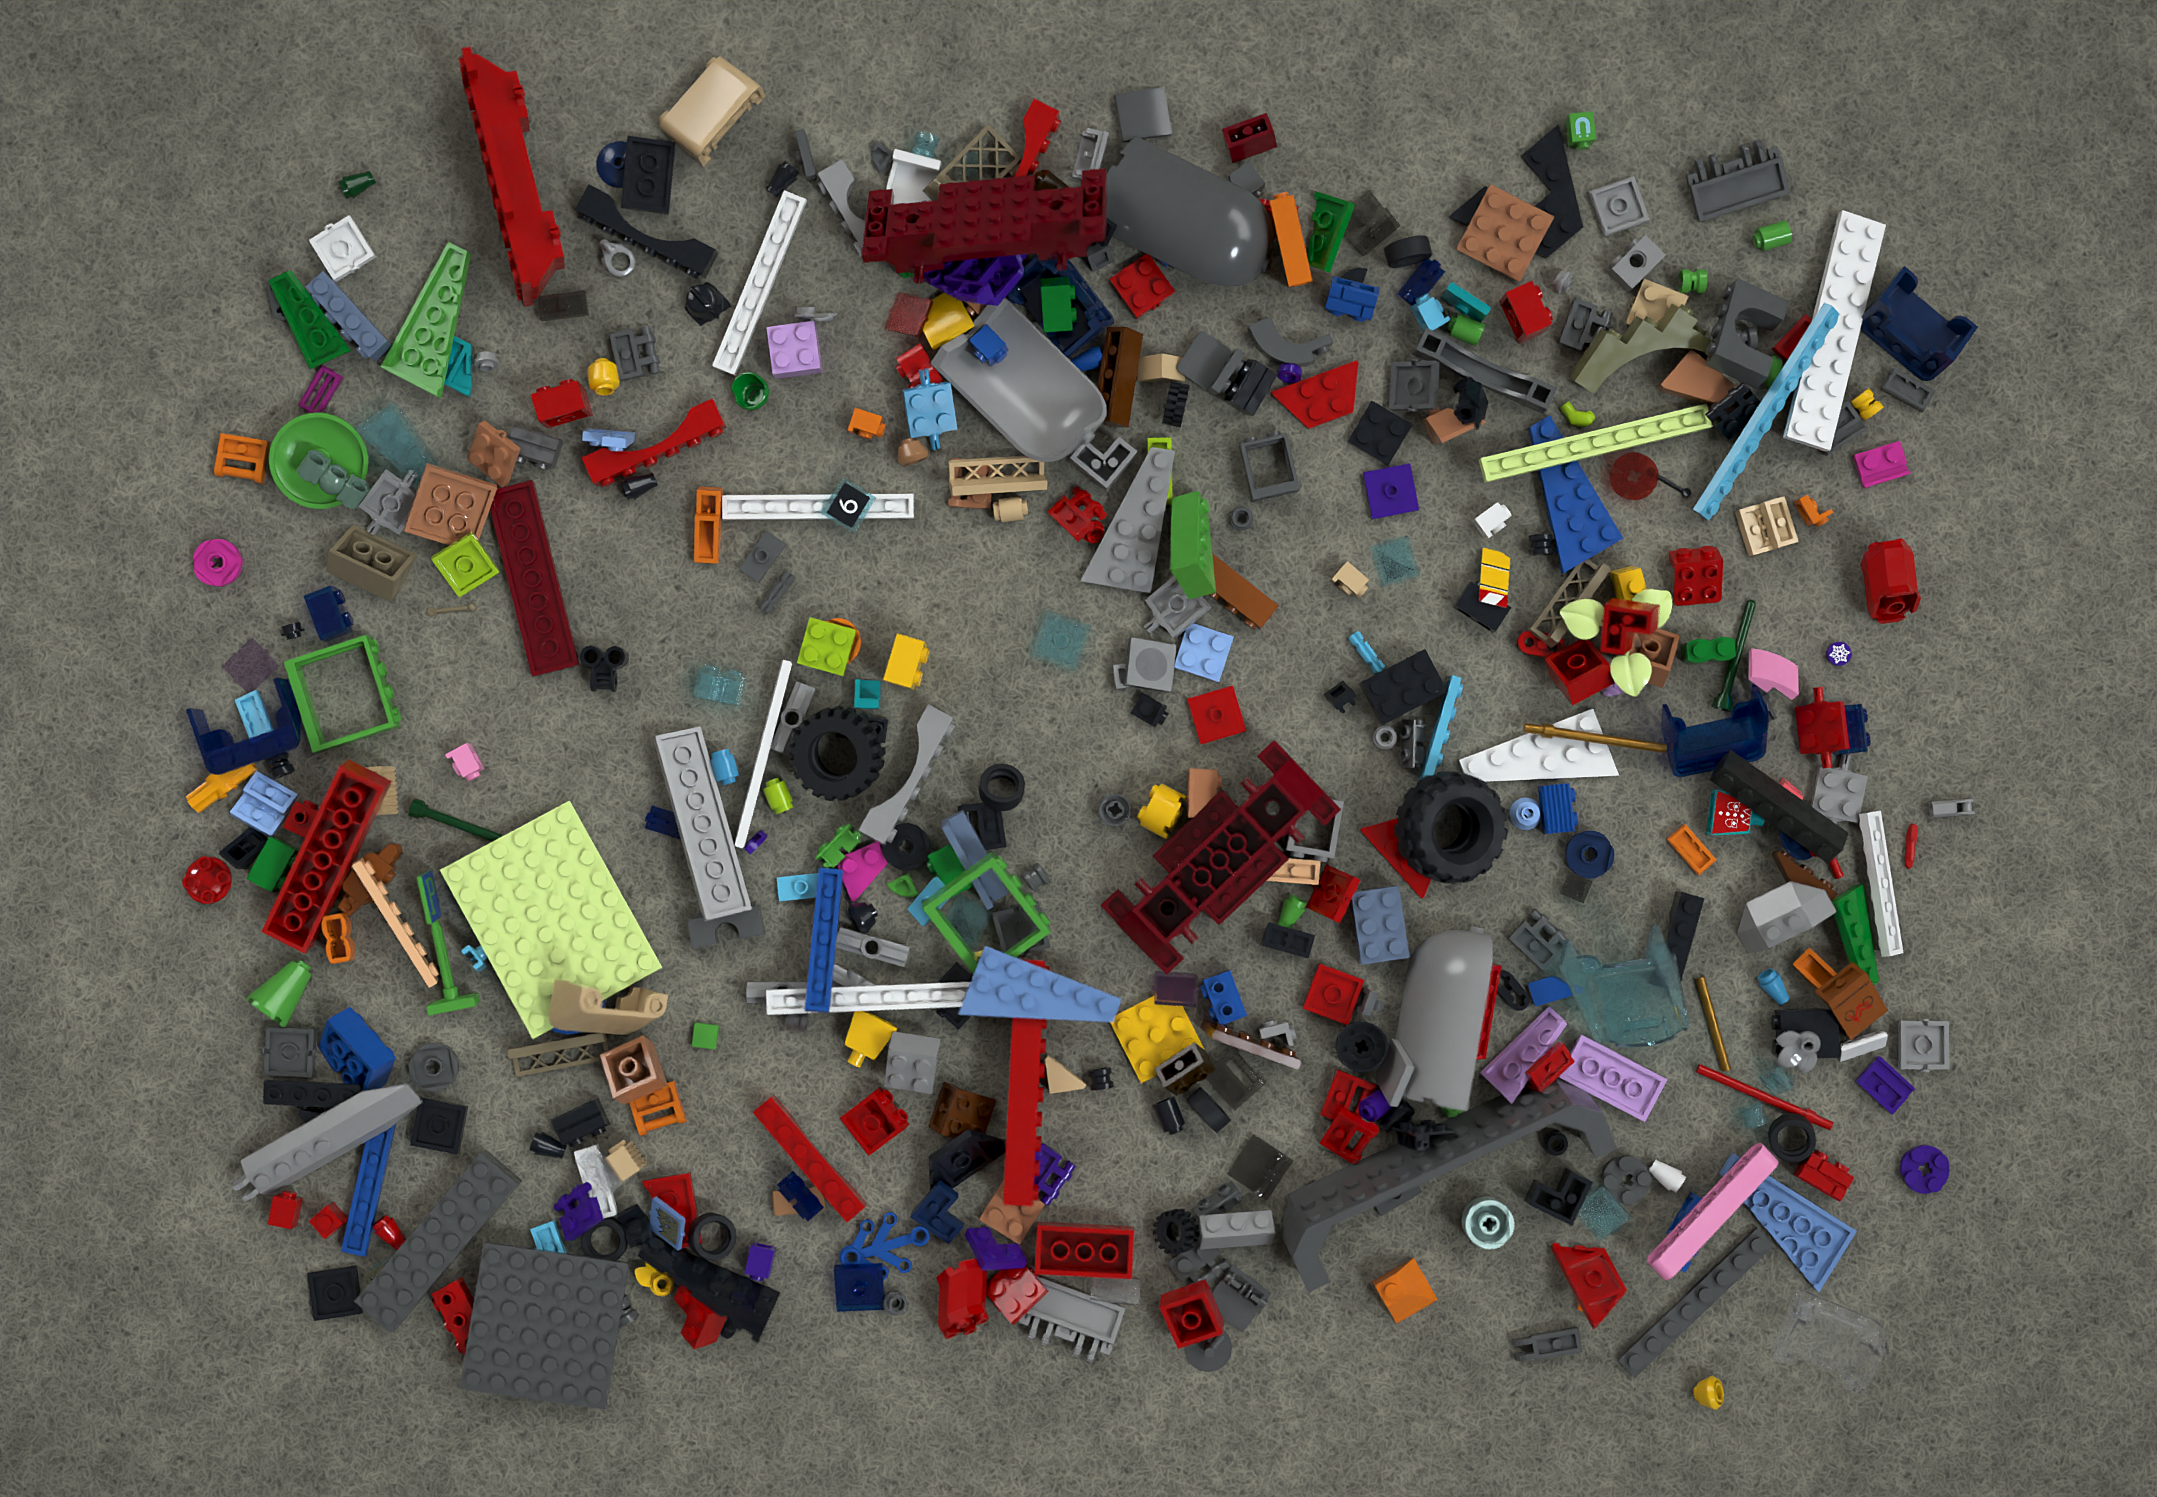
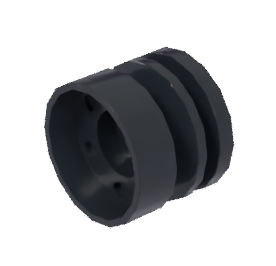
(1374, 1041)

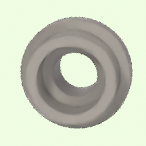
(1563, 282)
(486, 361)
(1392, 737)

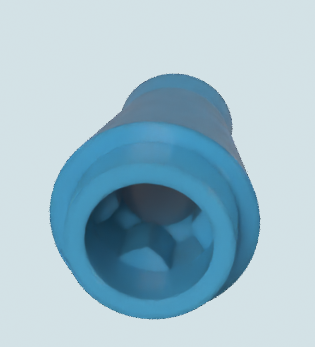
(1773, 985)

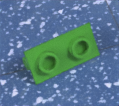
(831, 851)

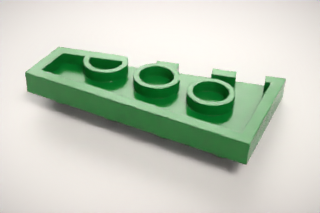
(308, 323)
(1855, 929)

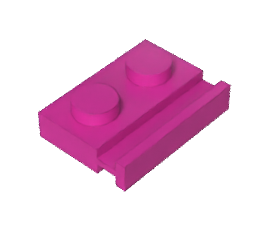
(1881, 464)

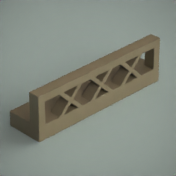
(1583, 593)
(553, 1046)

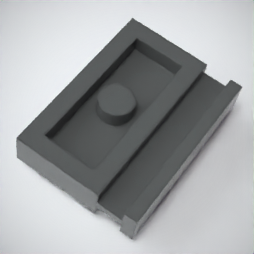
(1848, 426)

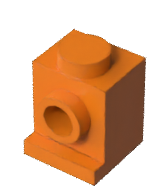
(867, 424)

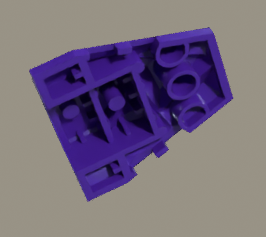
(978, 279)

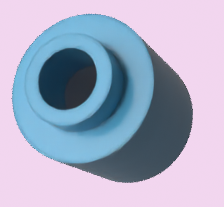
(724, 767)

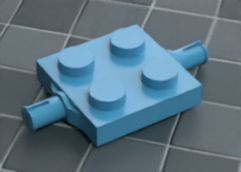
(929, 409)

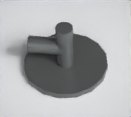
(1210, 1353)

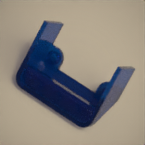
(1701, 746)
(224, 756)

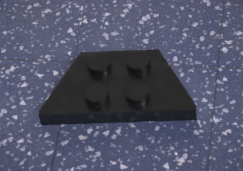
(963, 1157)

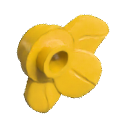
(649, 1277)

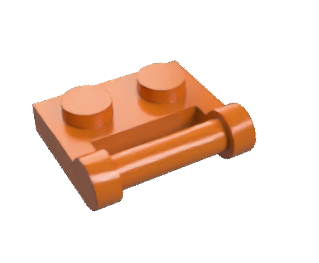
(243, 450)
(656, 1101)

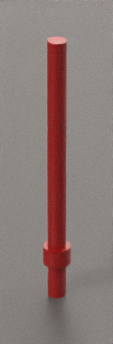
(1764, 1097)

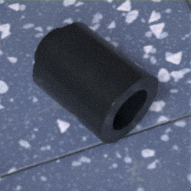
(1169, 1115)

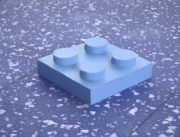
(1203, 652)

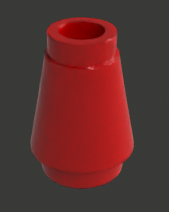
(388, 1231)

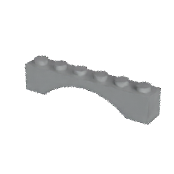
(882, 819)

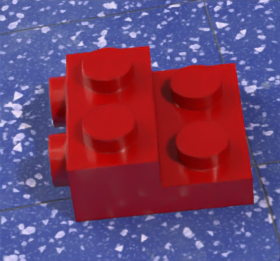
(875, 1120)

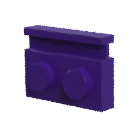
(1884, 1085)

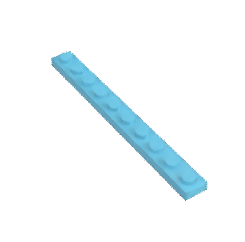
(1766, 411)

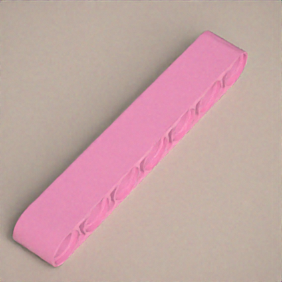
(1712, 1211)

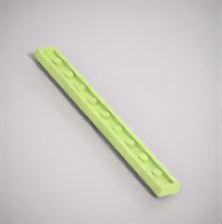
(1594, 443)

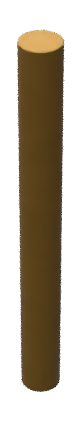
(1713, 1024)

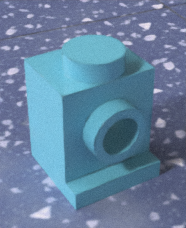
(1429, 312)

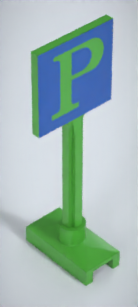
(452, 999)

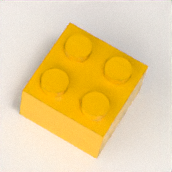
(906, 662)

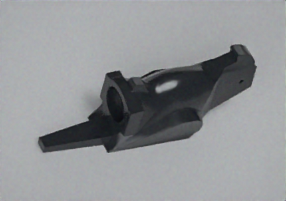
(1471, 402)

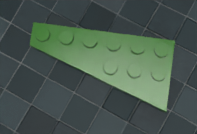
(427, 335)

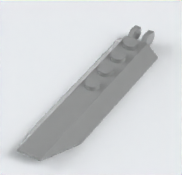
(324, 1139)

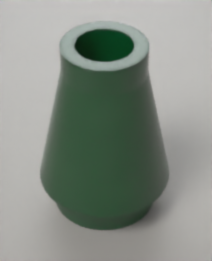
(356, 184)

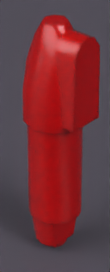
(1911, 839)

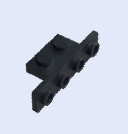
(307, 1094)

